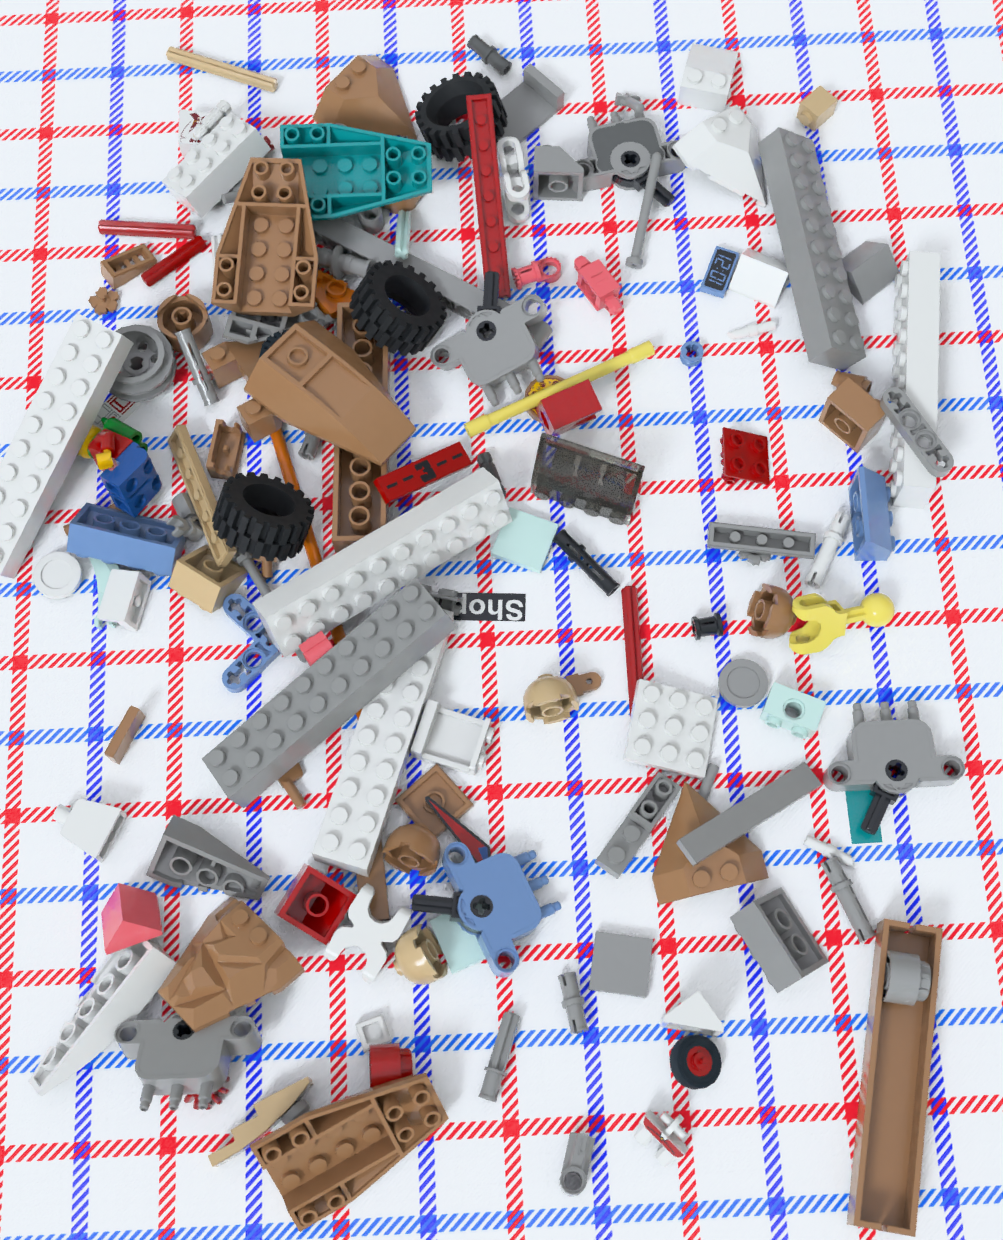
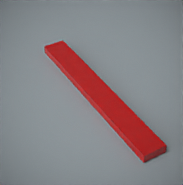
(488, 189)

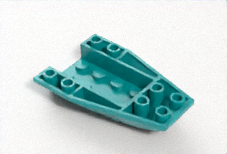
(356, 168)

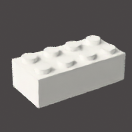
(215, 164)

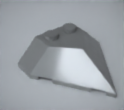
(256, 328)

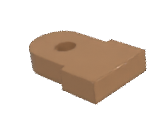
(580, 684)

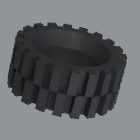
(449, 102)
(386, 321)
(263, 516)

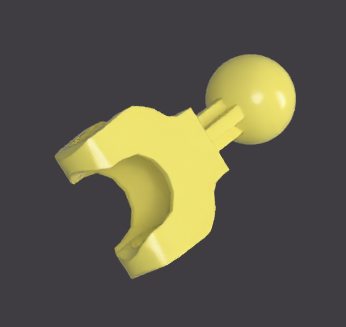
(829, 619)

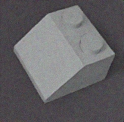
(556, 175)

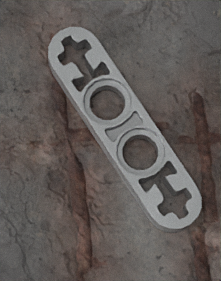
(921, 429)

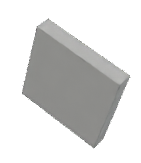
(620, 964)

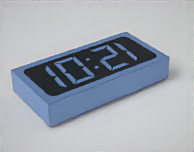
(719, 272)

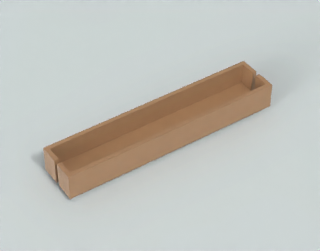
(894, 1090)

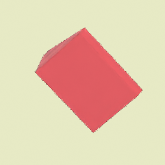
(130, 918)

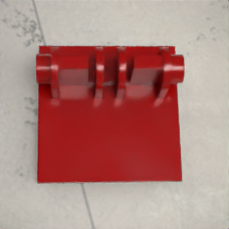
(744, 457)

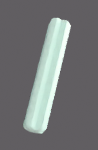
(403, 234)

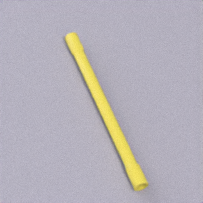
(489, 420)

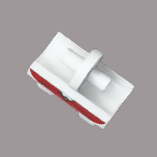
(653, 1127)

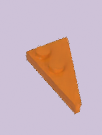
(330, 292)

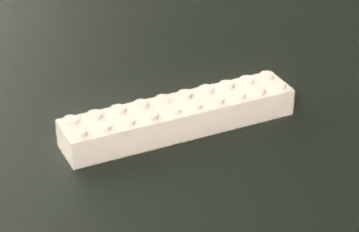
(915, 371)
(54, 432)
(383, 561)
(375, 768)

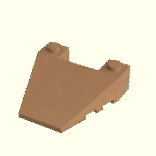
(236, 360)

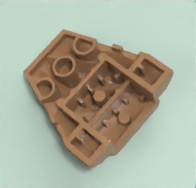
(228, 966)

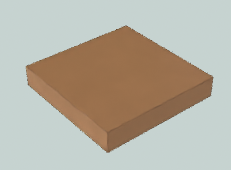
(442, 790)

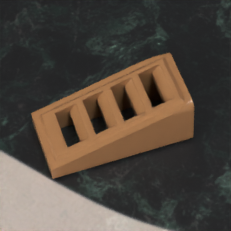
(122, 276)

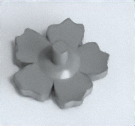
(754, 558)

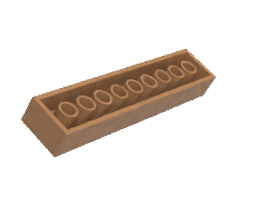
(356, 501)

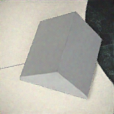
(869, 269)

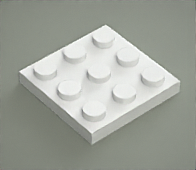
(670, 729)

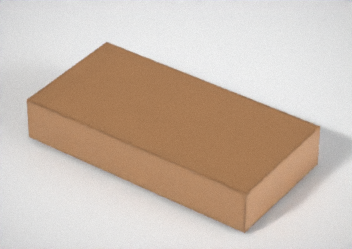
(124, 734)

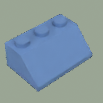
(870, 516)

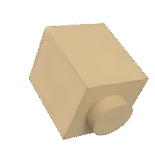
(816, 108)

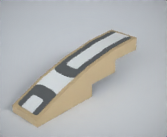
(269, 1115)

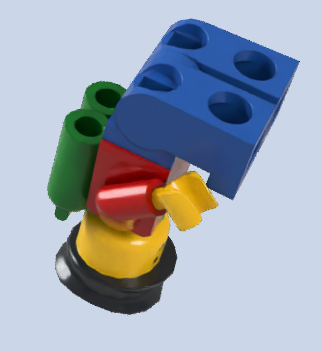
(124, 463)

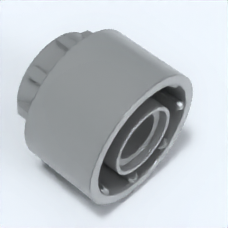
(905, 978)

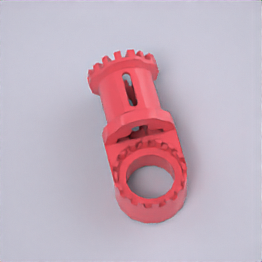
(534, 272)

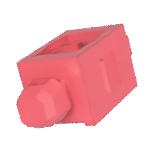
(598, 285)

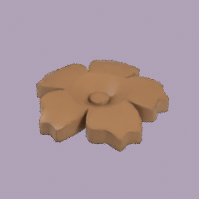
(104, 301)

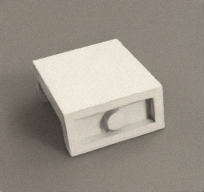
(452, 739)

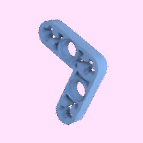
(259, 646)

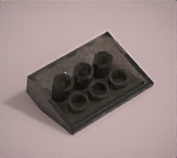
(586, 479)

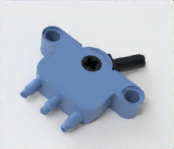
(504, 895)

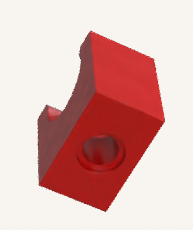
(568, 408)

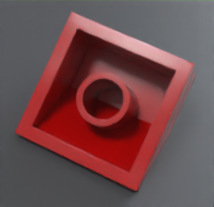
(315, 904)

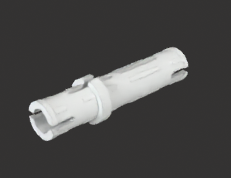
(832, 540)

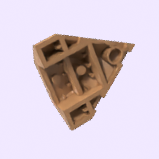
(366, 99)
(729, 867)

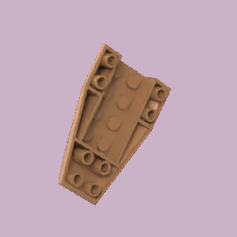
(269, 244)
(328, 392)
(347, 1145)

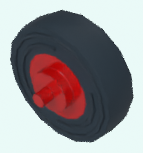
(695, 1061)

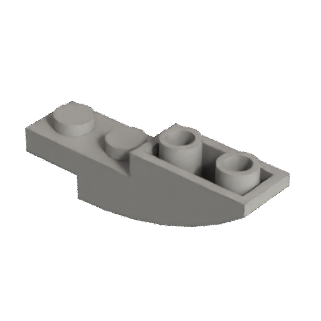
(638, 825)

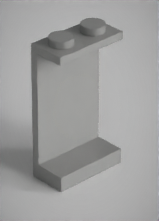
(530, 105)

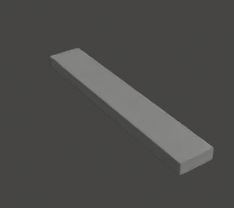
(748, 814)

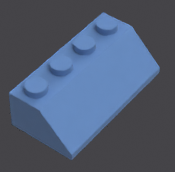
(124, 540)

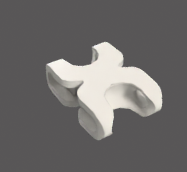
(513, 180)
(368, 933)

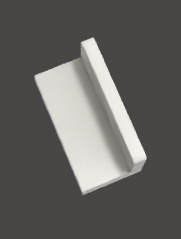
(124, 598)

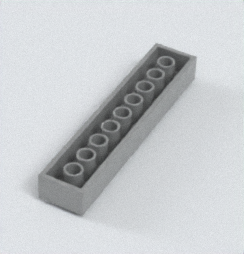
(811, 250)
(328, 693)

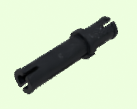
(564, 540)

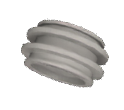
(141, 377)

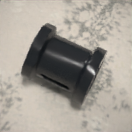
(707, 626)

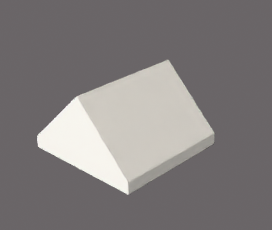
(759, 277)
(693, 1016)

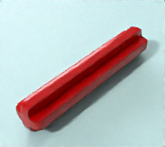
(173, 260)

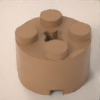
(184, 312)

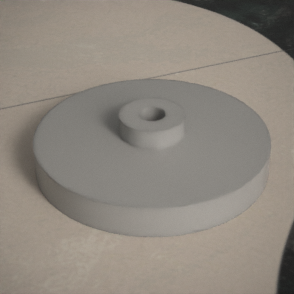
(743, 683)

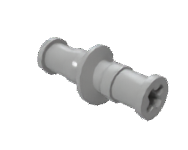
(341, 264)

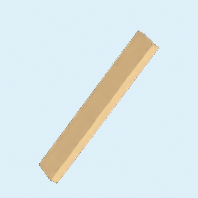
(199, 492)

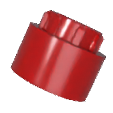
(389, 1063)

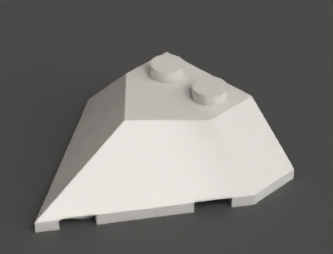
(727, 152)

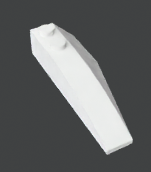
(119, 994)

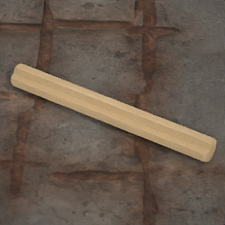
(222, 69)

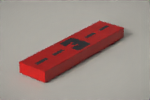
(422, 472)

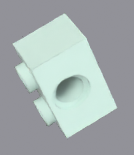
(807, 707)

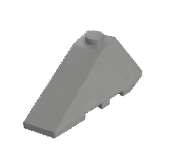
(200, 860)

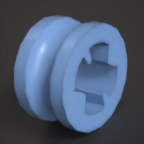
(691, 361)

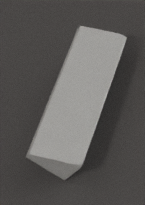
(761, 540)

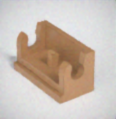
(225, 450)

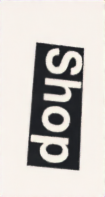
(491, 607)

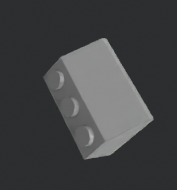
(778, 939)

